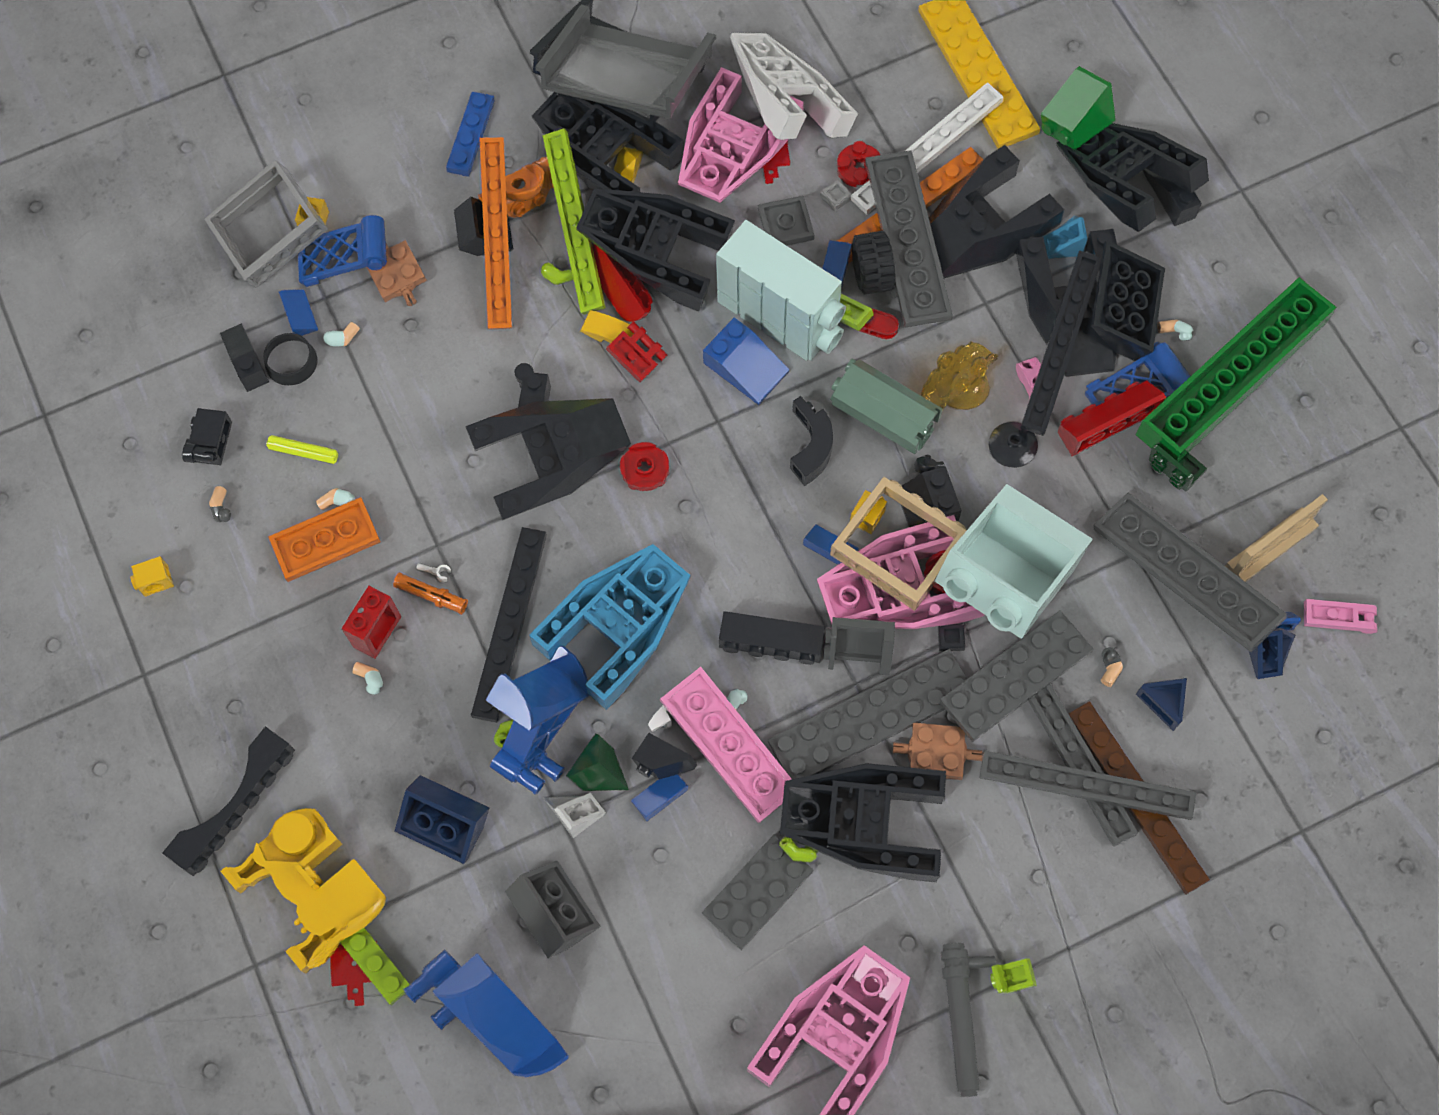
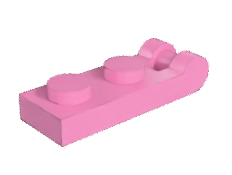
(1340, 615)

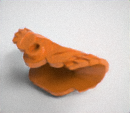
(533, 194)

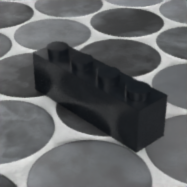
(771, 637)

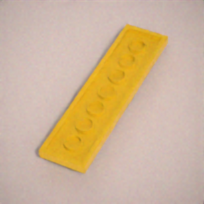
(976, 64)

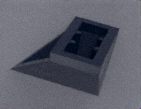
(1272, 653)
(1165, 700)

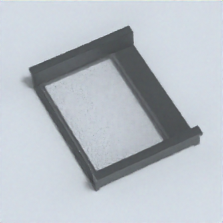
(621, 66)

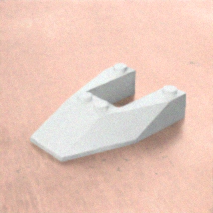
(775, 75)

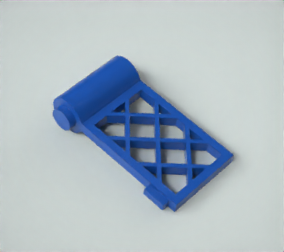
(369, 245)
(1161, 363)

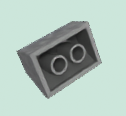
(552, 908)

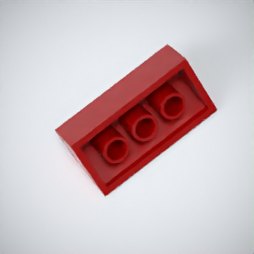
(1109, 417)

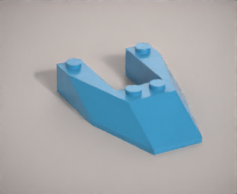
(625, 604)

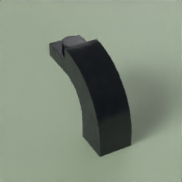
(814, 458)

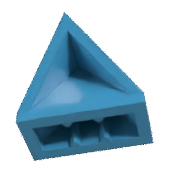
(1067, 239)

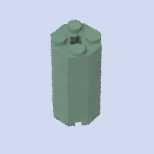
(885, 405)

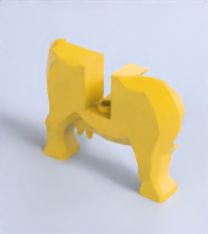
(327, 911)

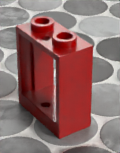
(374, 625)

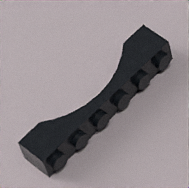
(195, 845)

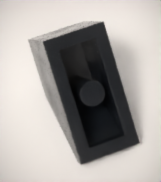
(661, 759)

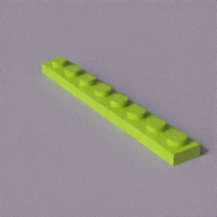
(570, 210)

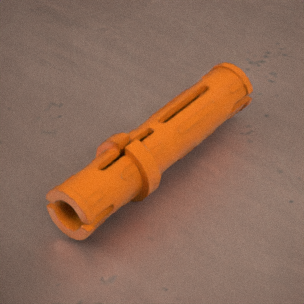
(406, 584)

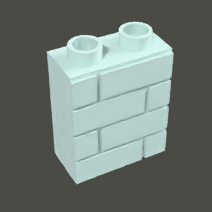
(779, 292)
(1012, 561)

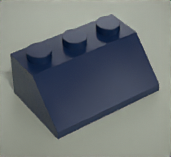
(441, 819)

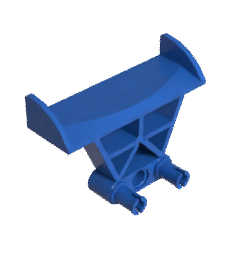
(539, 708)
(490, 1013)

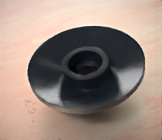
(1009, 453)

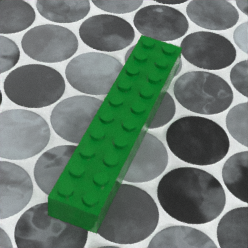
(1236, 370)

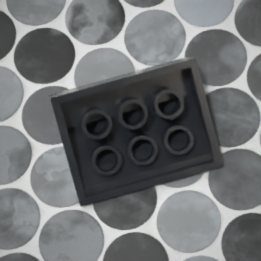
(1127, 301)

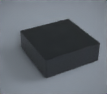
(951, 637)

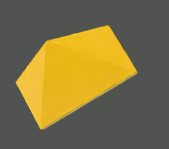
(628, 163)

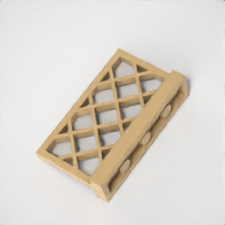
(1276, 541)

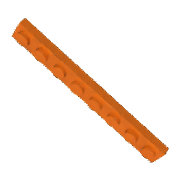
(932, 188)
(495, 233)

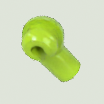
(797, 853)

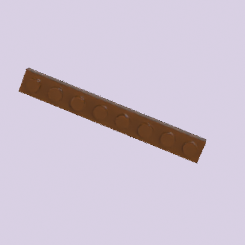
(1155, 826)

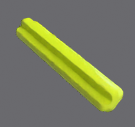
(302, 449)

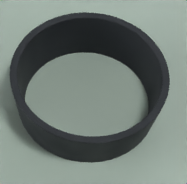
(295, 377)

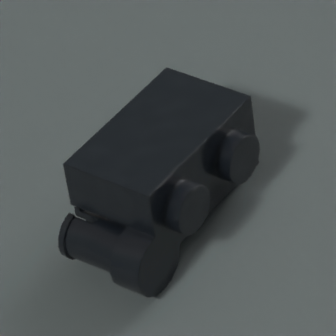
(533, 385)
(207, 437)

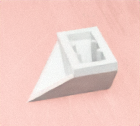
(576, 811)

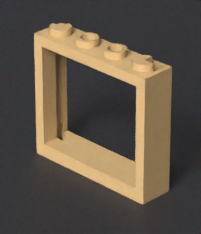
(875, 573)

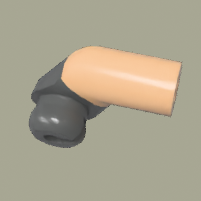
(216, 506)
(1113, 666)

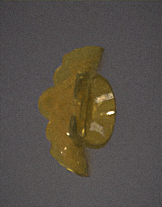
(971, 384)

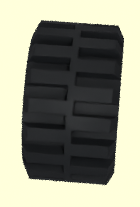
(873, 262)

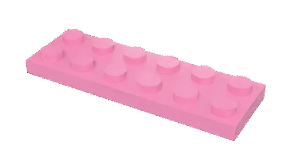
(728, 743)

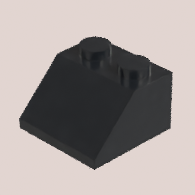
(470, 227)
(936, 491)

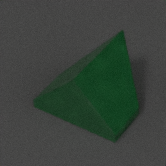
(597, 768)

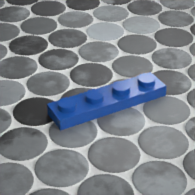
(469, 134)

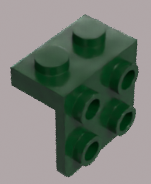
(1181, 473)

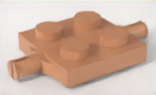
(399, 274)
(938, 749)

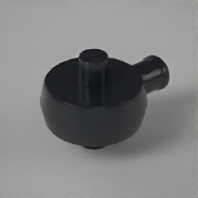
(926, 463)

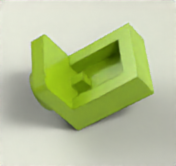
(1013, 976)

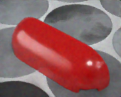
(622, 288)

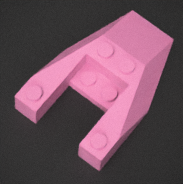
(721, 147)
(855, 597)
(848, 1019)

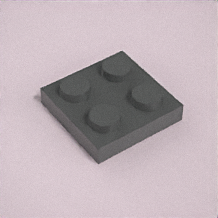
(787, 220)

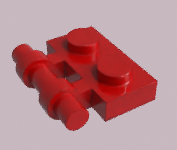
(632, 356)

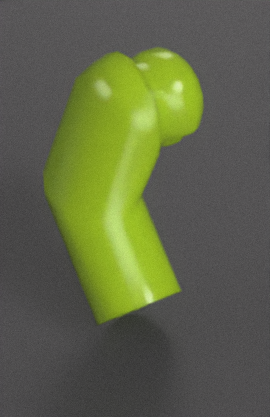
(554, 275)
(502, 732)

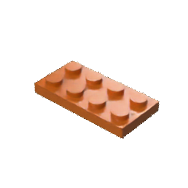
(324, 539)

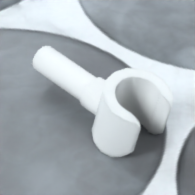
(435, 571)

